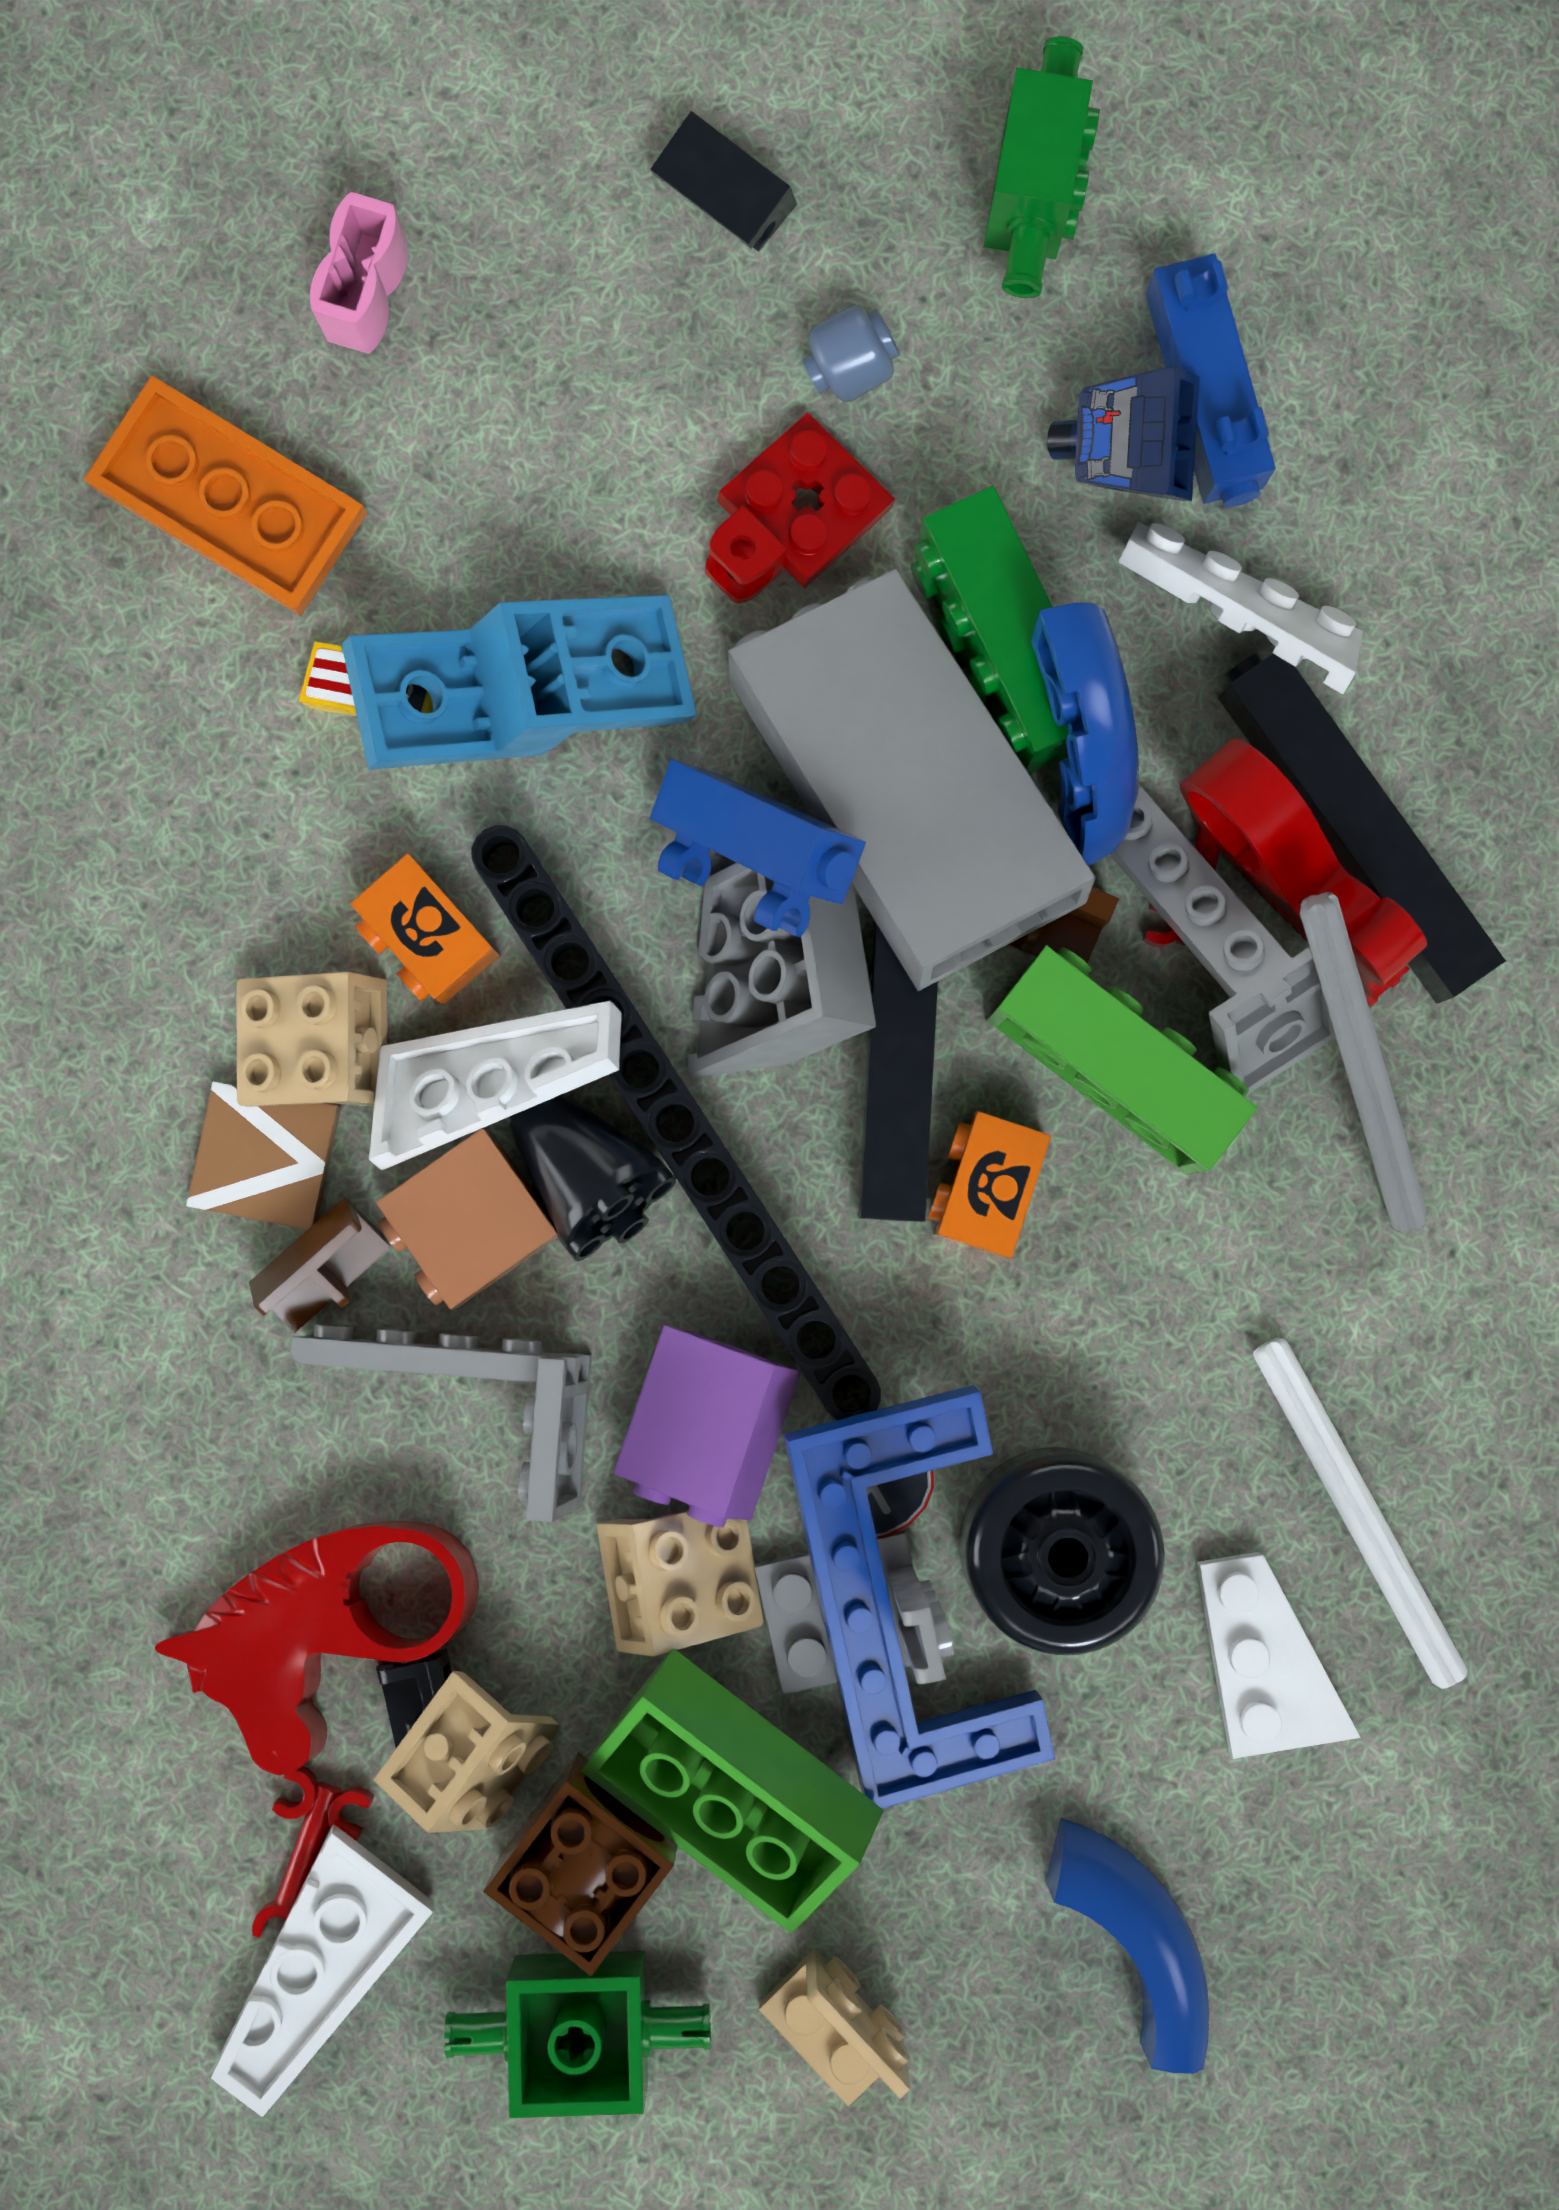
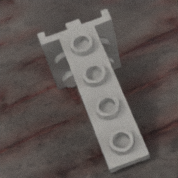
(1274, 1000)
(552, 1417)
(799, 1627)

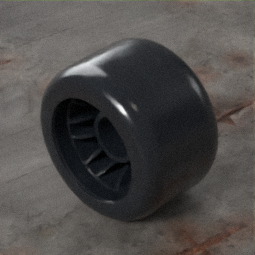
(1017, 1520)

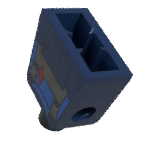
(1134, 434)

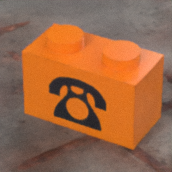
(423, 930)
(989, 1184)

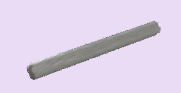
(1363, 1060)

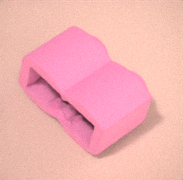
(359, 272)

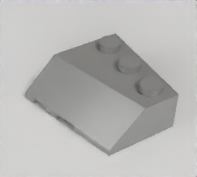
(771, 991)

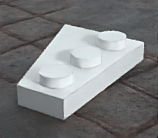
(1263, 1663)

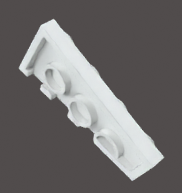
(1246, 603)
(479, 1075)
(325, 1959)

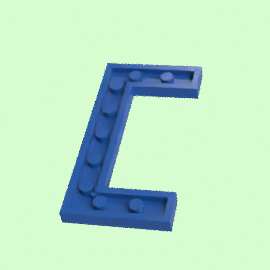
(830, 1477)

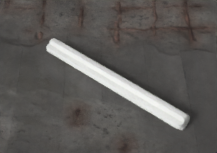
(1360, 1513)

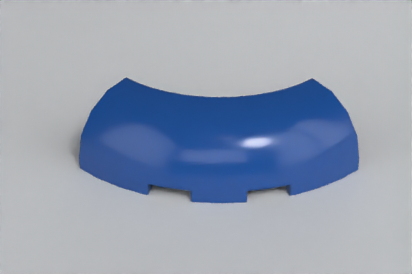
(1094, 700)
(1134, 1907)

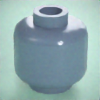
(851, 353)

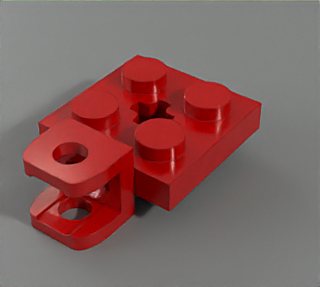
(771, 533)

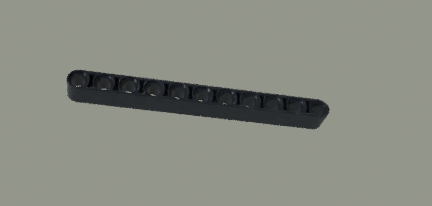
(598, 985)

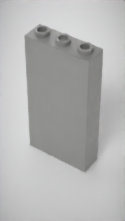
(909, 760)

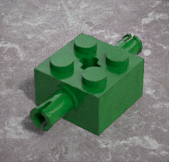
(1042, 165)
(571, 2076)

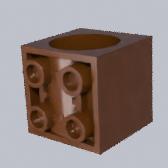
(580, 1868)

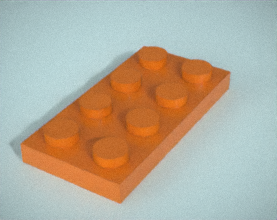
(226, 495)

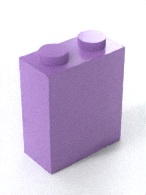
(706, 1426)

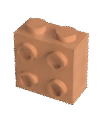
(466, 1220)

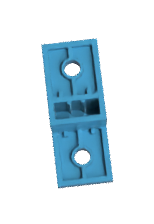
(518, 680)

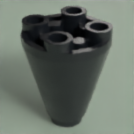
(588, 1174)

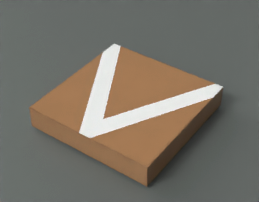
(263, 1159)

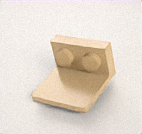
(310, 1038)
(678, 1581)
(464, 1759)
(836, 2028)

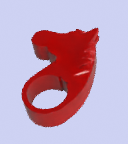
(1284, 855)
(267, 1634)

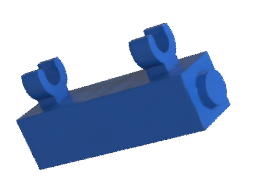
(1201, 337)
(759, 833)

